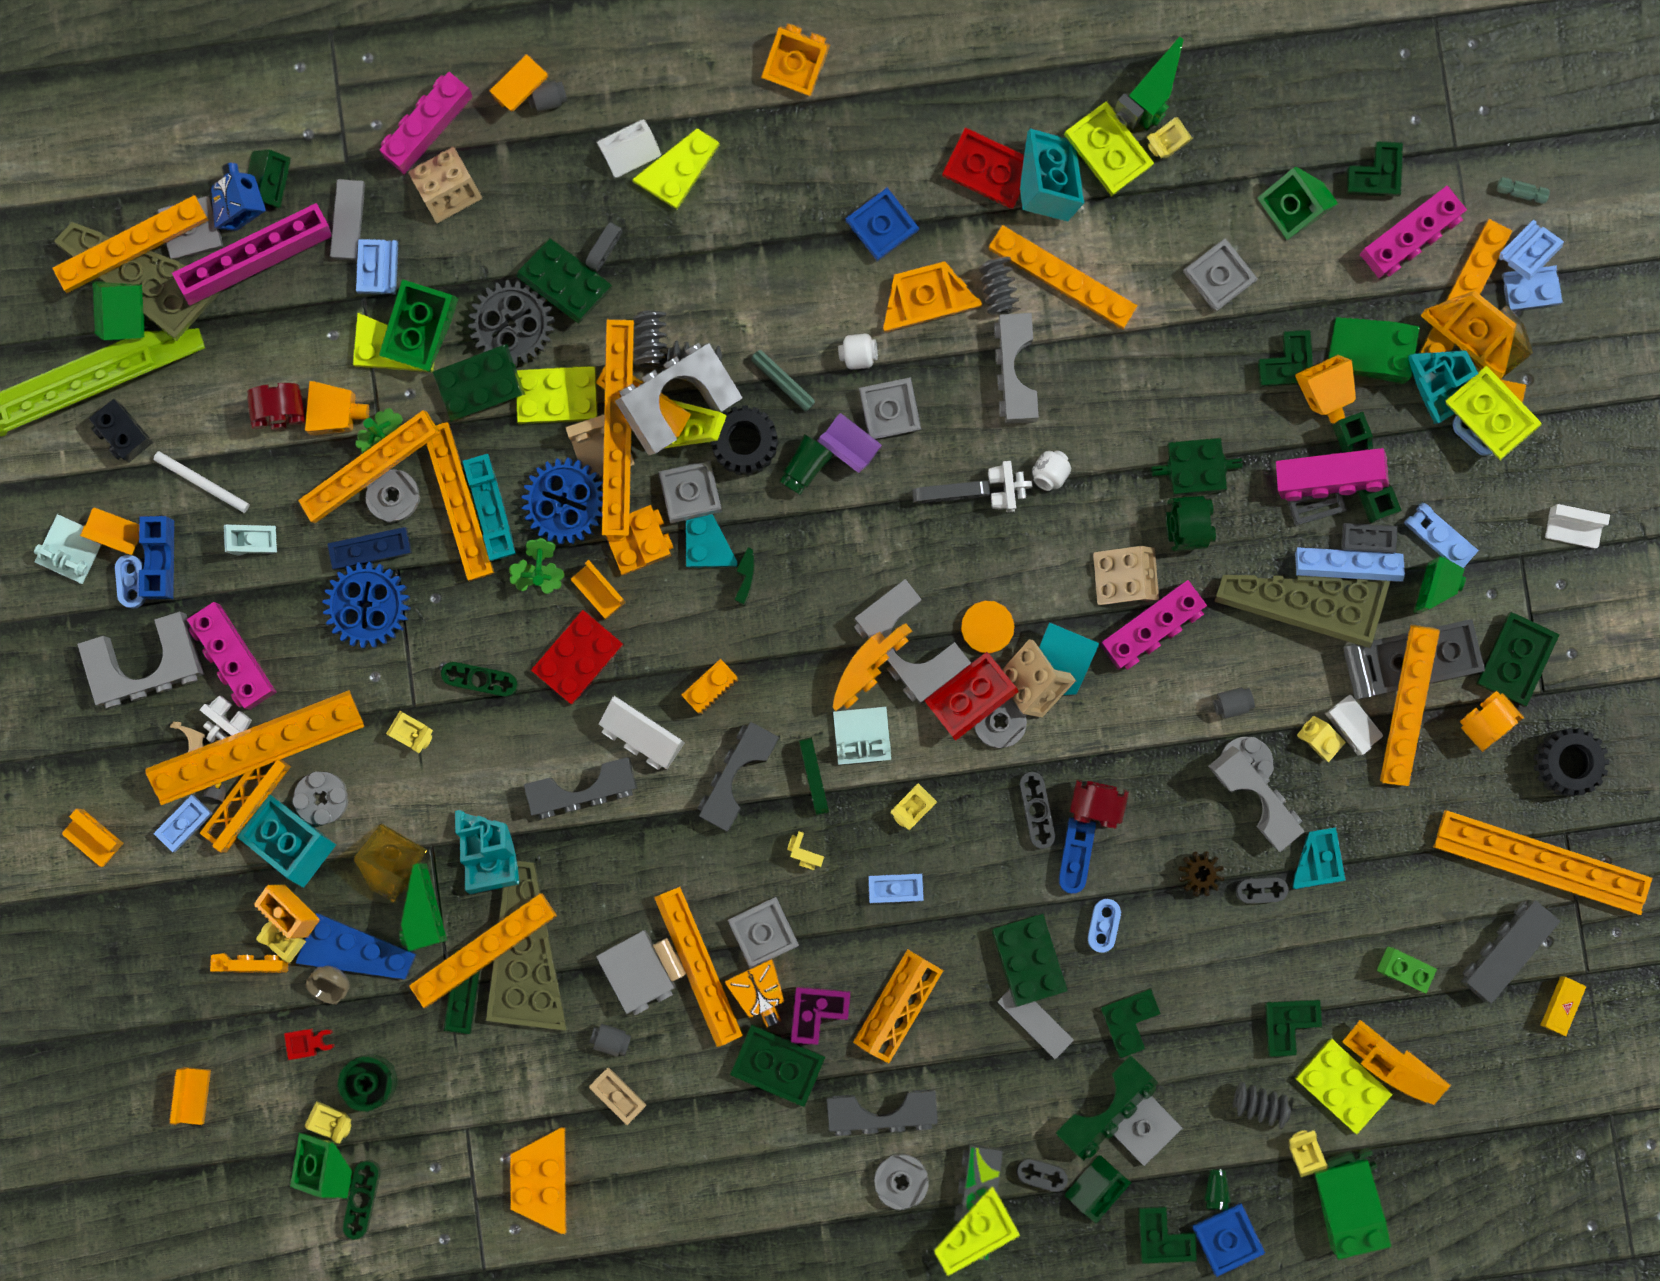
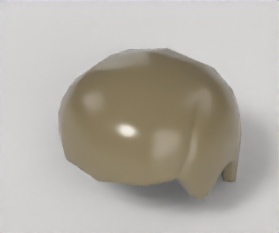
(328, 984)

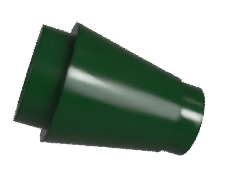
(1217, 1191)

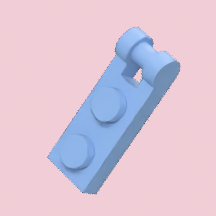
(1441, 536)

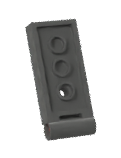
(1374, 671)

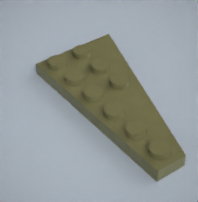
(161, 294)
(1315, 603)
(525, 977)

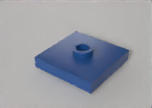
(882, 224)
(1228, 1239)

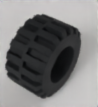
(761, 456)
(1593, 762)

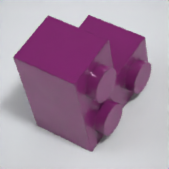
(811, 1006)

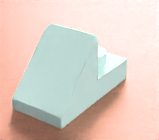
(249, 539)

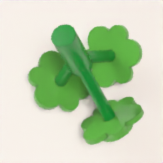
(386, 423)
(545, 576)

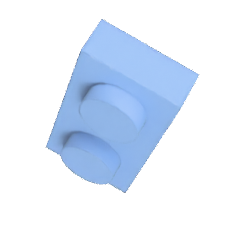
(183, 823)
(895, 888)

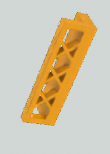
(249, 805)
(894, 1004)

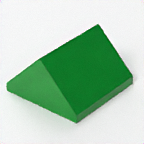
(118, 310)

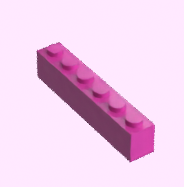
(252, 254)

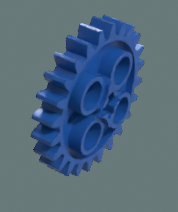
(556, 523)
(391, 606)

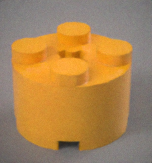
(1492, 721)

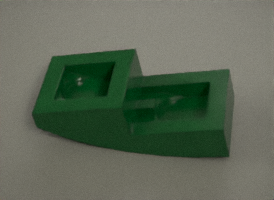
(746, 569)

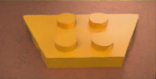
(927, 296)
(1475, 328)
(540, 1181)

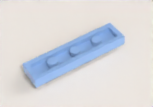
(1349, 564)

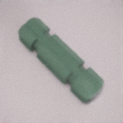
(1523, 190)

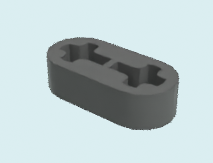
(603, 246)
(1262, 883)
(1044, 1168)

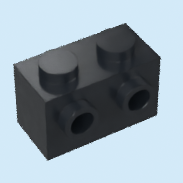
(120, 430)

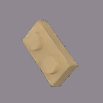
(617, 1096)

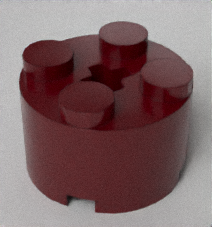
(275, 406)
(1099, 803)

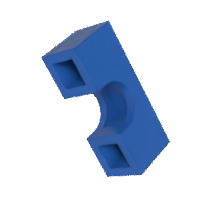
(157, 576)

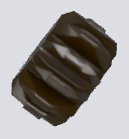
(1209, 878)

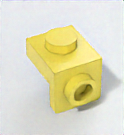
(1168, 139)
(410, 732)
(1321, 738)
(913, 807)
(808, 859)
(283, 947)
(329, 1122)
(1306, 1153)

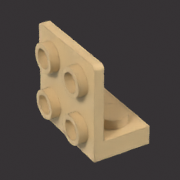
(445, 185)
(588, 443)
(1126, 575)
(1036, 680)

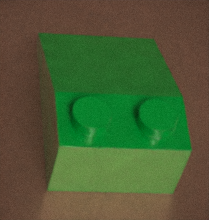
(1156, 87)
(418, 325)
(1375, 347)
(421, 916)
(1352, 1210)

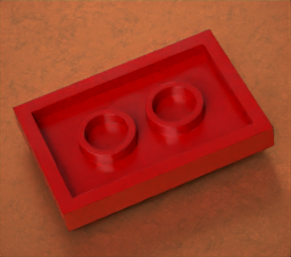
(986, 168)
(577, 657)
(971, 696)

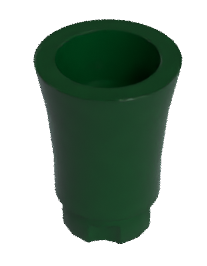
(805, 464)

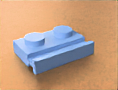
(1531, 250)
(377, 266)
(1538, 292)

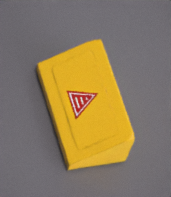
(1563, 1005)

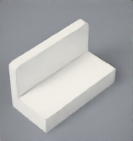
(629, 148)
(1575, 526)
(1354, 725)

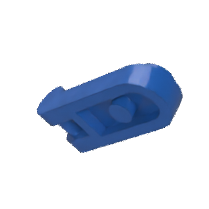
(1076, 856)

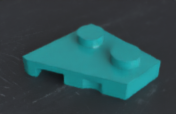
(707, 544)
(1319, 860)

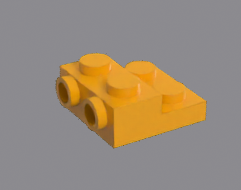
(796, 59)
(643, 544)

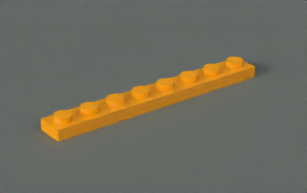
(617, 429)

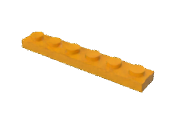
(130, 244)
(1472, 276)
(1063, 277)
(369, 466)
(459, 504)
(1409, 705)
(483, 950)
(698, 966)

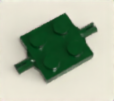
(1197, 467)

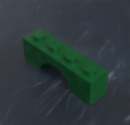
(1355, 435)
(1086, 1133)

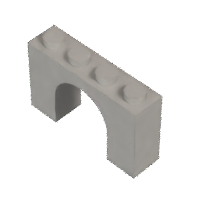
(641, 403)
(178, 664)
(919, 679)

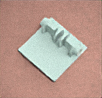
(66, 550)
(862, 735)

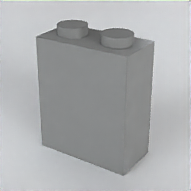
(636, 973)

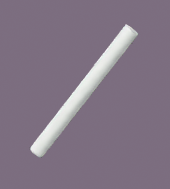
(201, 482)

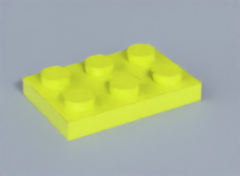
(1108, 148)
(557, 395)
(1493, 413)
(1343, 1086)

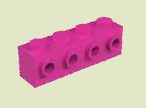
(426, 122)
(1413, 232)
(1332, 474)
(1154, 624)
(231, 656)

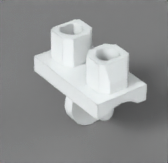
(1004, 475)
(216, 712)

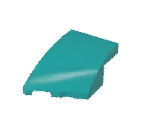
(1439, 377)
(1068, 653)
(486, 853)

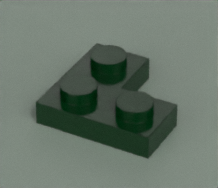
(1384, 177)
(1296, 359)
(1283, 1018)
(1122, 1019)
(1158, 1244)

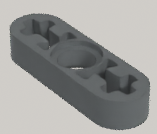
(951, 492)
(1047, 815)

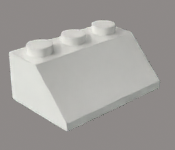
(640, 734)

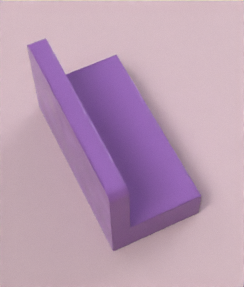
(850, 443)

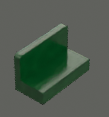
(270, 174)
(1097, 1189)

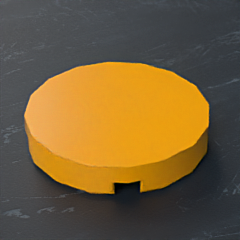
(987, 627)

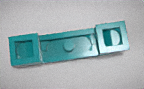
(489, 507)

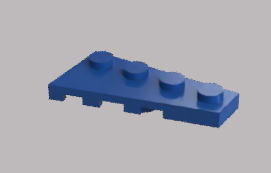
(353, 951)

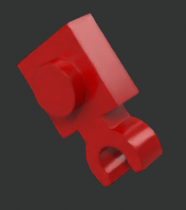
(304, 1043)

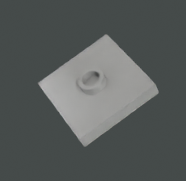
(199, 239)
(1220, 275)
(890, 408)
(690, 491)
(763, 932)
(1147, 1130)

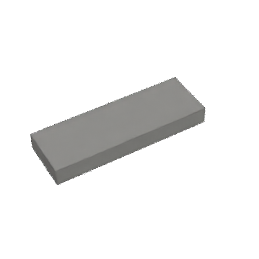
(347, 219)
(1038, 1025)

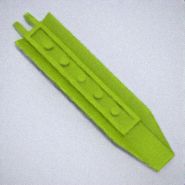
(92, 375)

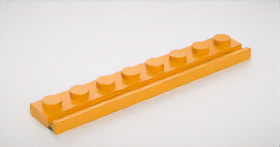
(254, 747)
(1542, 862)

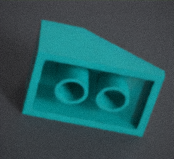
(1050, 176)
(286, 841)

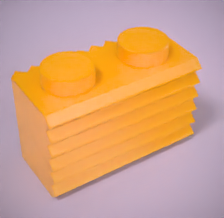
(710, 687)
(286, 911)

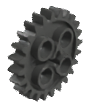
(498, 304)

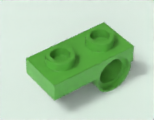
(1406, 969)

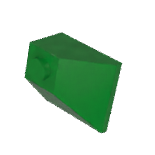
(1296, 201)
(1439, 583)
(320, 1168)

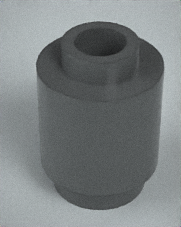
(548, 96)
(1234, 702)
(610, 1040)

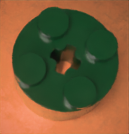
(1190, 523)
(355, 1092)

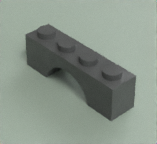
(754, 745)
(614, 779)
(917, 1110)

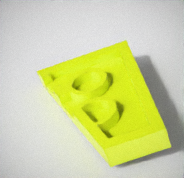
(678, 169)
(368, 344)
(701, 427)
(977, 1234)

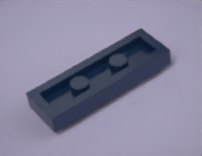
(369, 548)

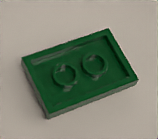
(564, 280)
(478, 382)
(1517, 659)
(1029, 960)
(777, 1065)

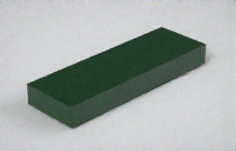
(462, 1006)

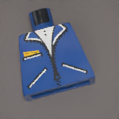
(235, 199)

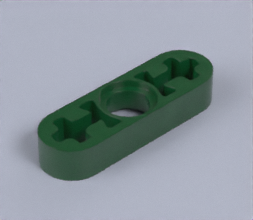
(458, 682)
(814, 776)
(364, 1221)

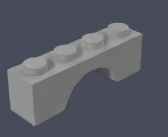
(1019, 401)
(1276, 823)

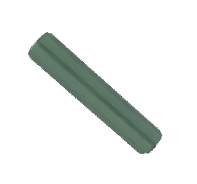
(782, 380)

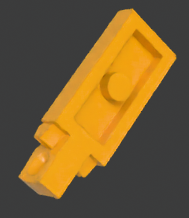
(247, 964)

